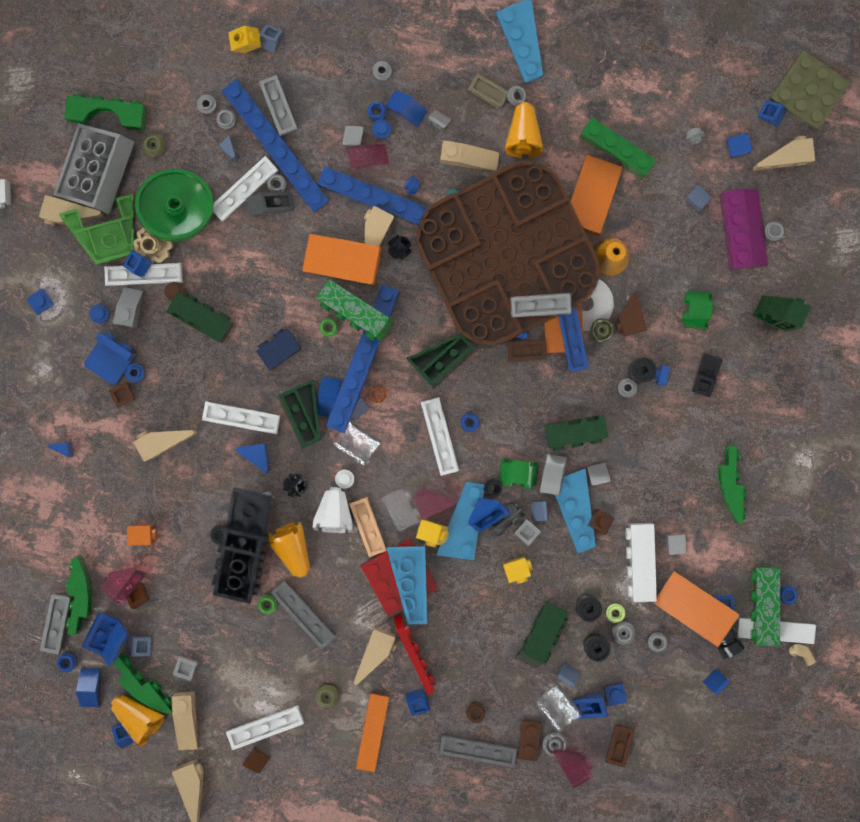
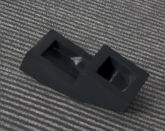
(706, 375)

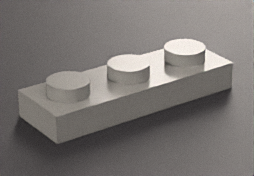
(278, 105)
(541, 305)
(55, 624)

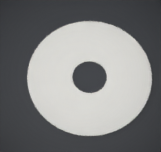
(602, 305)

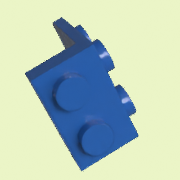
(109, 358)
(106, 637)

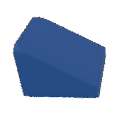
(772, 113)
(739, 145)
(137, 264)
(64, 448)
(716, 681)
(417, 702)
(121, 736)

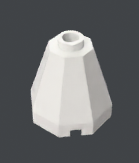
(333, 512)

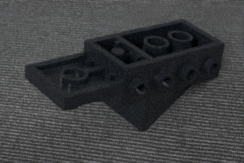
(242, 546)

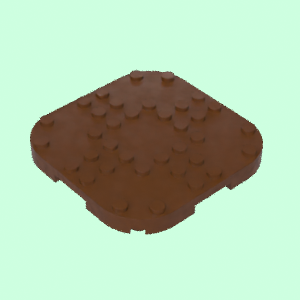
(504, 242)

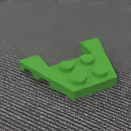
(105, 240)

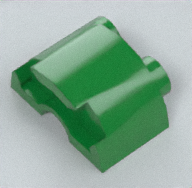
(698, 309)
(518, 472)

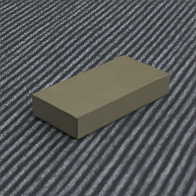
(488, 91)

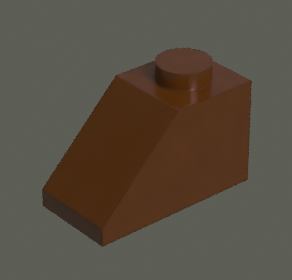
(631, 318)

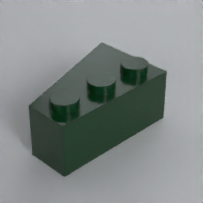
(783, 312)
(200, 316)
(442, 359)
(301, 412)
(576, 432)
(543, 635)

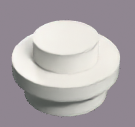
(344, 479)

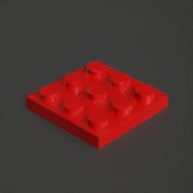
(382, 580)

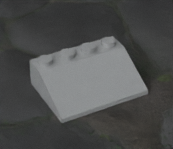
(94, 168)

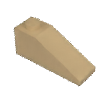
(793, 154)
(468, 156)
(53, 207)
(377, 225)
(155, 443)
(377, 650)
(185, 720)
(189, 783)

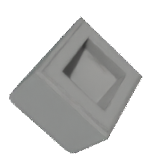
(439, 120)
(353, 136)
(598, 474)
(675, 544)

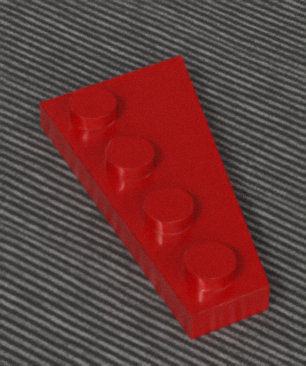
(412, 649)

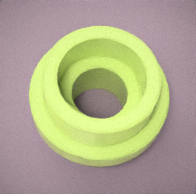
(615, 619)

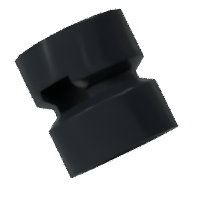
(642, 370)
(588, 607)
(731, 645)
(596, 647)

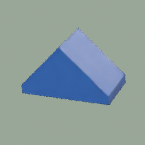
(407, 108)
(327, 395)
(256, 455)
(487, 513)
(89, 687)
(591, 706)

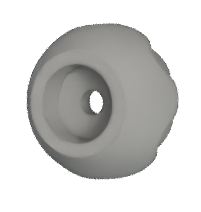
(629, 631)
(551, 738)

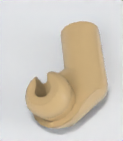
(803, 651)

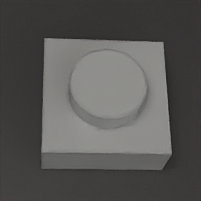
(527, 532)
(185, 668)

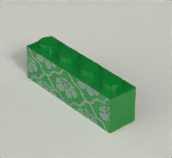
(355, 311)
(766, 606)

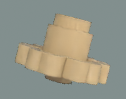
(152, 247)

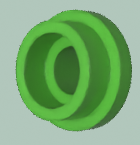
(323, 327)
(267, 610)

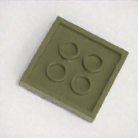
(810, 90)

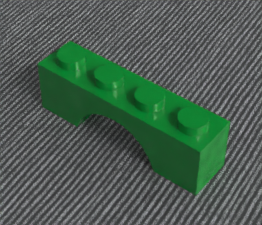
(83, 109)
(628, 154)

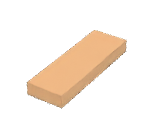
(368, 527)

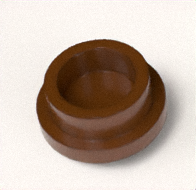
(171, 290)
(475, 712)

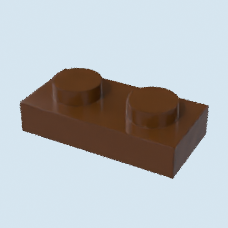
(526, 350)
(529, 740)
(619, 745)

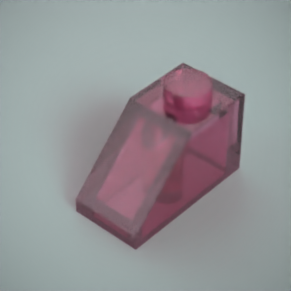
(367, 156)
(431, 502)
(121, 584)
(574, 766)

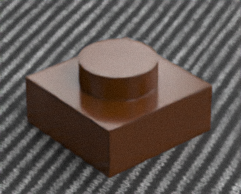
(122, 394)
(600, 521)
(138, 596)

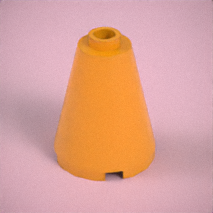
(524, 133)
(608, 262)
(291, 548)
(137, 718)

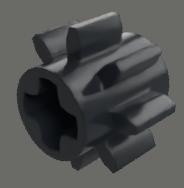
(399, 247)
(294, 485)

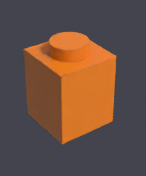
(141, 535)

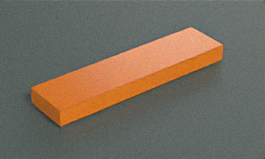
(372, 732)

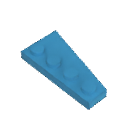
(521, 34)
(576, 509)
(462, 536)
(410, 576)

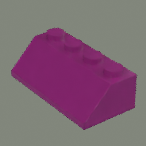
(743, 229)

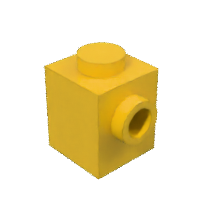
(248, 40)
(432, 533)
(518, 570)

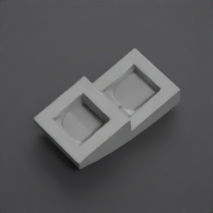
(553, 474)

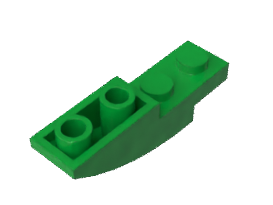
(732, 493)
(80, 587)
(147, 693)

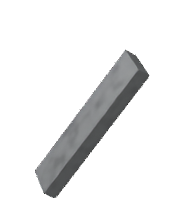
(303, 614)
(478, 750)

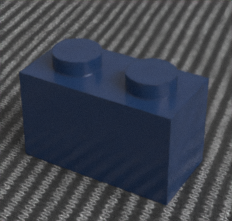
(278, 349)

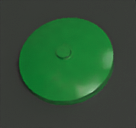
(174, 205)

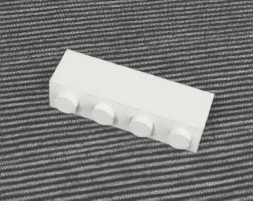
(642, 562)

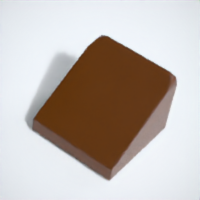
(256, 760)

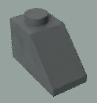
(270, 203)

